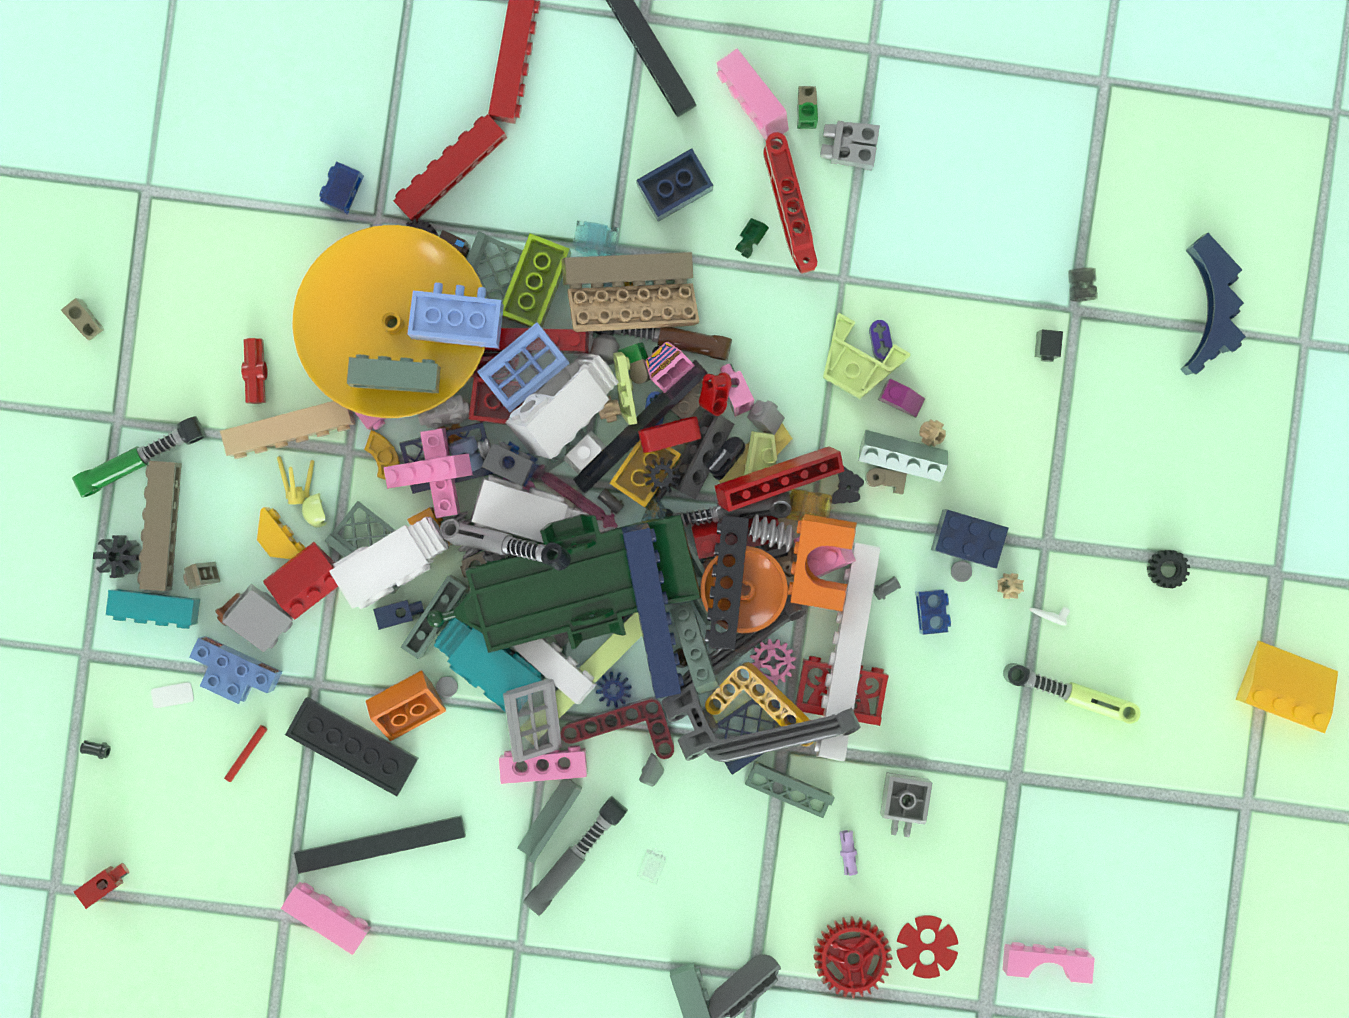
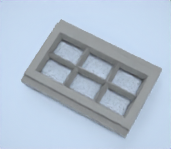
(532, 720)

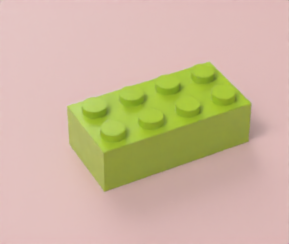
(534, 281)

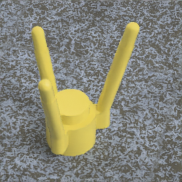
(294, 494)

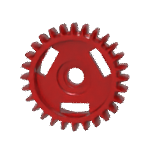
(838, 950)

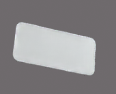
(172, 695)

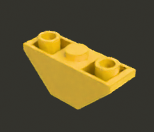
(276, 537)

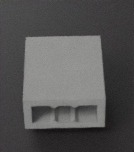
(258, 618)

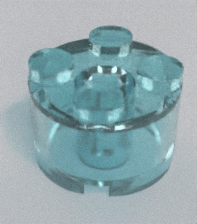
(595, 238)

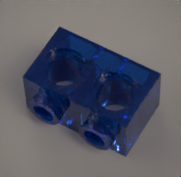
(926, 612)

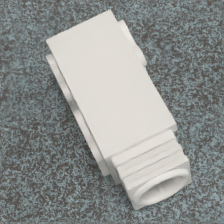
(563, 406)
(514, 510)
(392, 561)

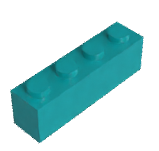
(152, 607)

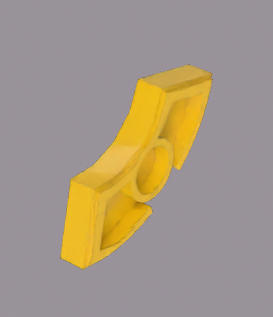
(382, 451)

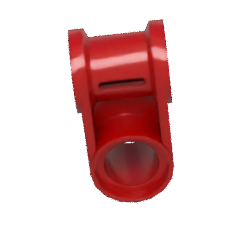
(714, 394)

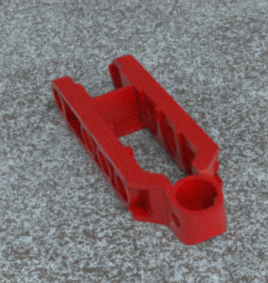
(783, 175)

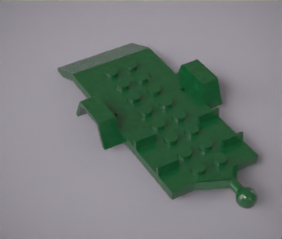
(528, 600)

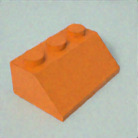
(405, 706)

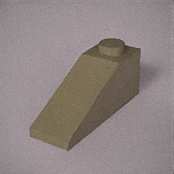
(201, 575)

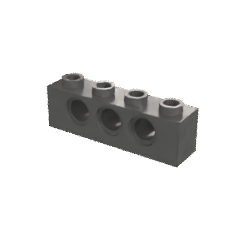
(699, 452)

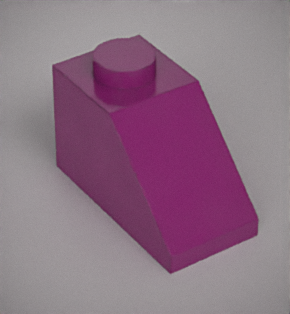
(901, 397)

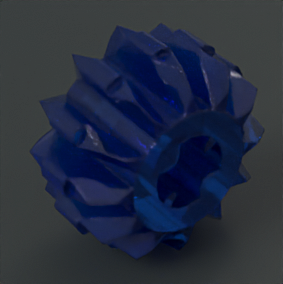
(607, 685)

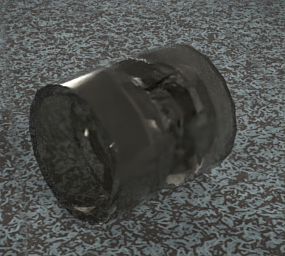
(1079, 277)

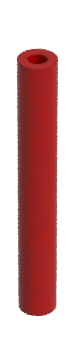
(245, 753)

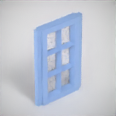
(523, 367)

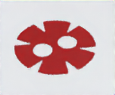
(911, 937)

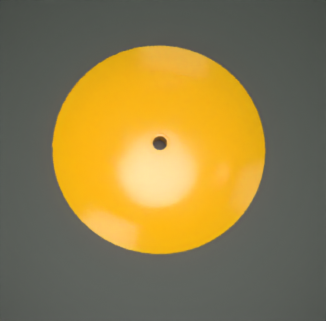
(355, 294)

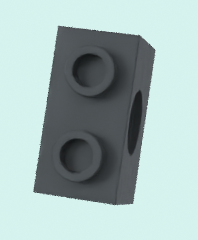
(495, 463)

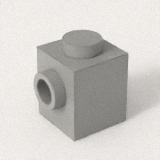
(766, 416)

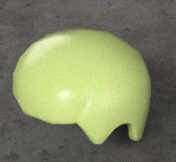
(313, 511)

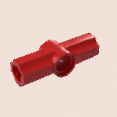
(254, 370)

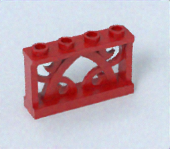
(862, 711)

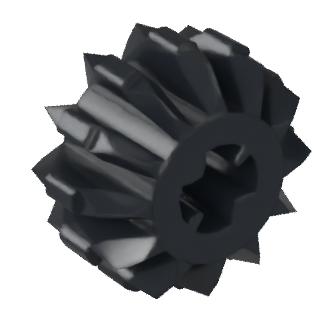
(656, 470)

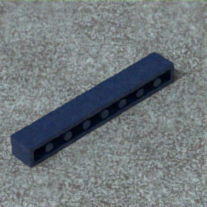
(651, 610)

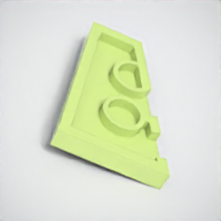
(624, 388)
(760, 452)

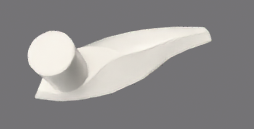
(1055, 618)

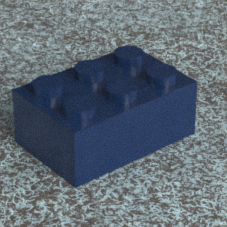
(674, 185)
(969, 538)

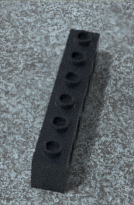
(728, 526)

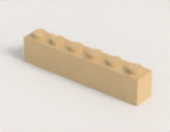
(285, 428)

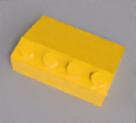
(1289, 687)

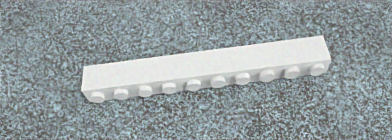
(849, 645)

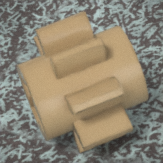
(610, 410)
(932, 432)
(1010, 585)

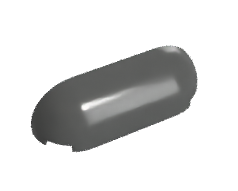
(744, 987)

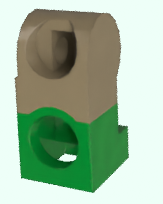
(807, 107)
(637, 357)

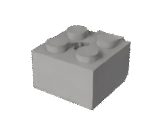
(913, 809)

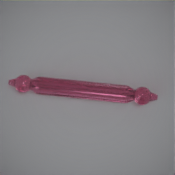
(575, 497)

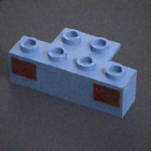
(231, 671)

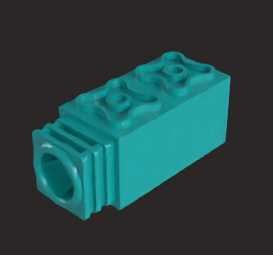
(491, 671)

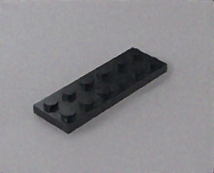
(351, 746)

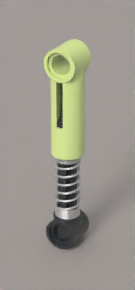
(1074, 694)

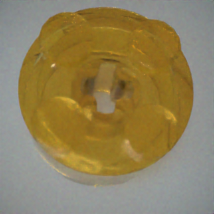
(809, 503)

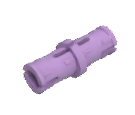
(848, 852)

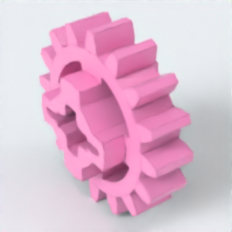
(783, 660)

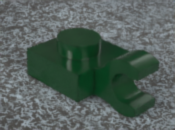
(751, 234)

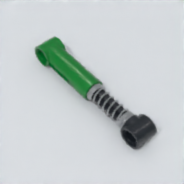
(93, 480)

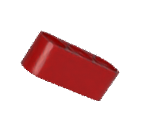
(669, 434)

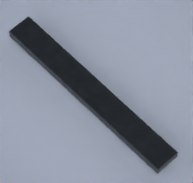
(630, 437)
(380, 844)

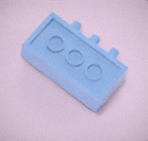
(456, 317)

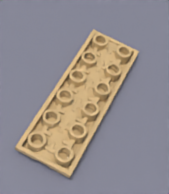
(633, 307)

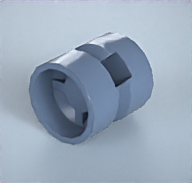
(469, 446)

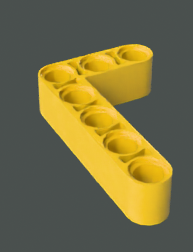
(765, 699)

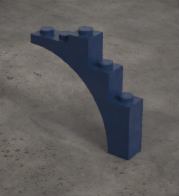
(1223, 304)

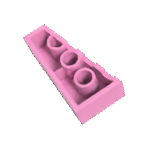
(752, 94)

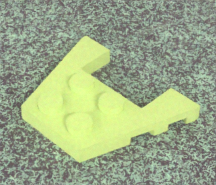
(854, 369)

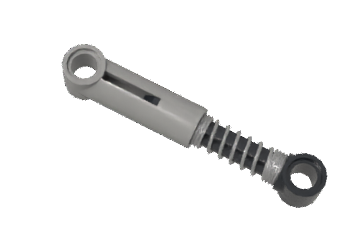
(503, 544)

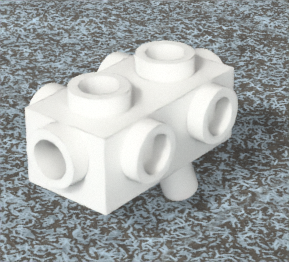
(453, 411)

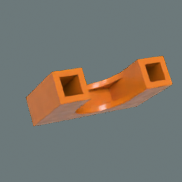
(807, 587)

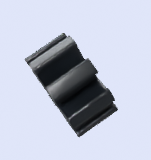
(117, 546)

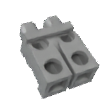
(852, 144)

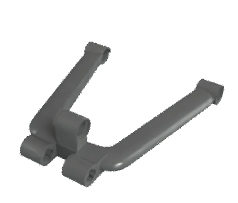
(703, 739)

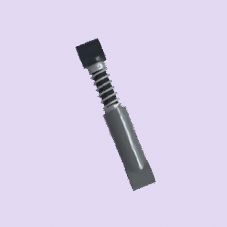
(763, 508)
(573, 857)

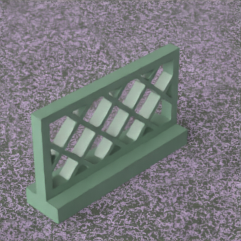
(476, 254)
(342, 545)

